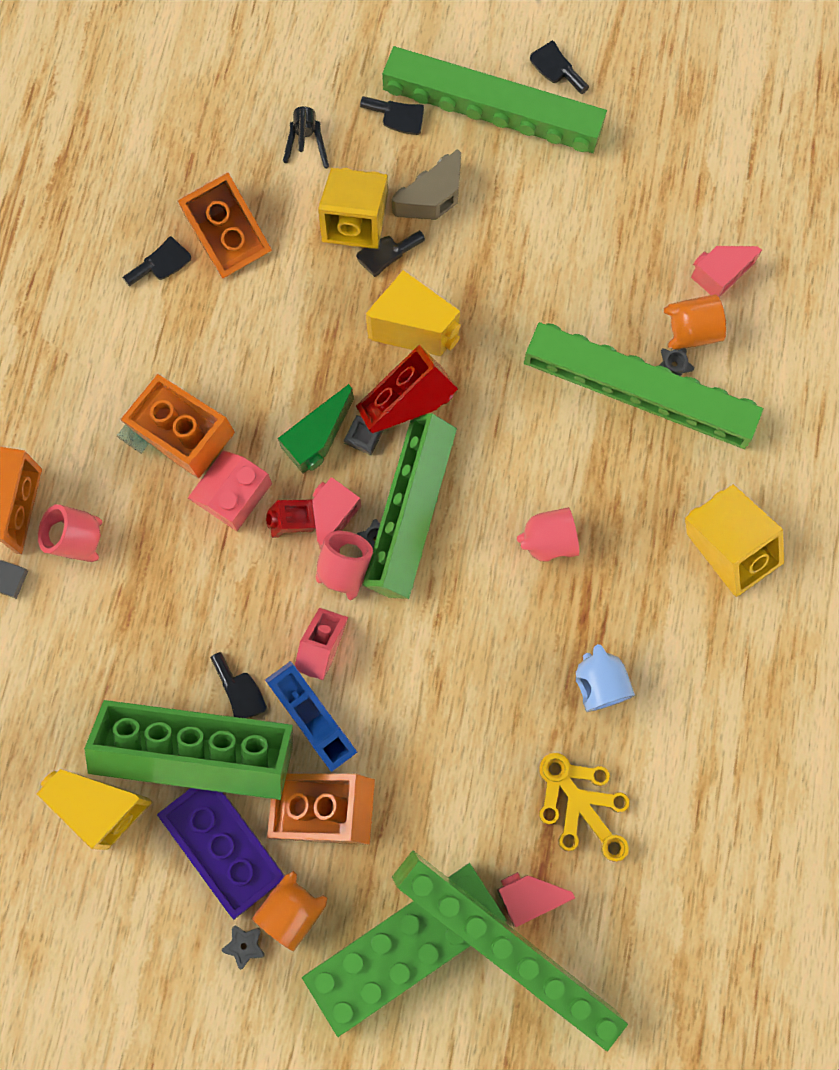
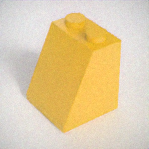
(353, 207)
(413, 316)
(736, 539)
(92, 808)

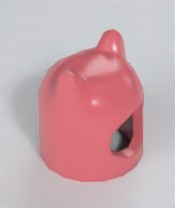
(79, 535)
(550, 535)
(339, 571)

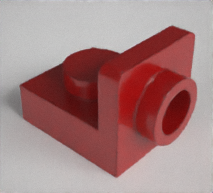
(290, 517)

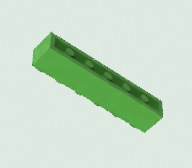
(410, 507)

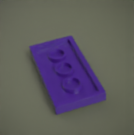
(222, 848)

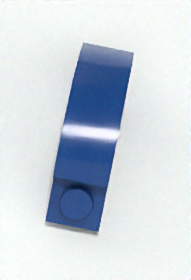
(311, 716)

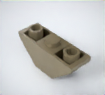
(431, 192)

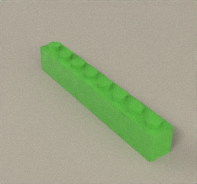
(493, 100)
(643, 385)
(509, 950)

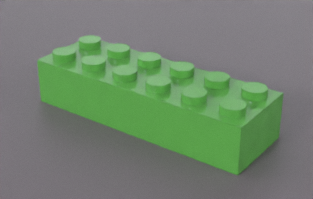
(190, 749)
(389, 959)

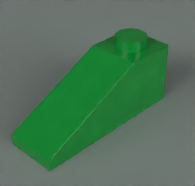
(313, 435)

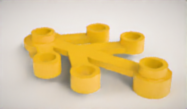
(579, 802)

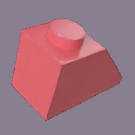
(723, 267)
(333, 508)
(320, 643)
(530, 897)

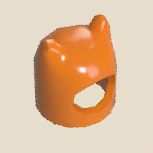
(696, 322)
(289, 912)

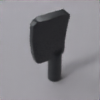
(554, 66)
(397, 116)
(376, 260)
(162, 262)
(241, 690)

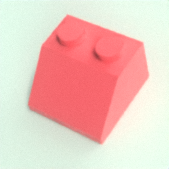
(231, 489)

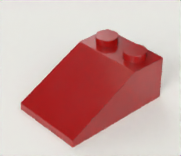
(407, 392)

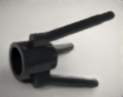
(304, 125)

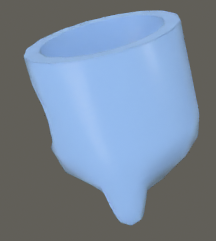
(602, 680)

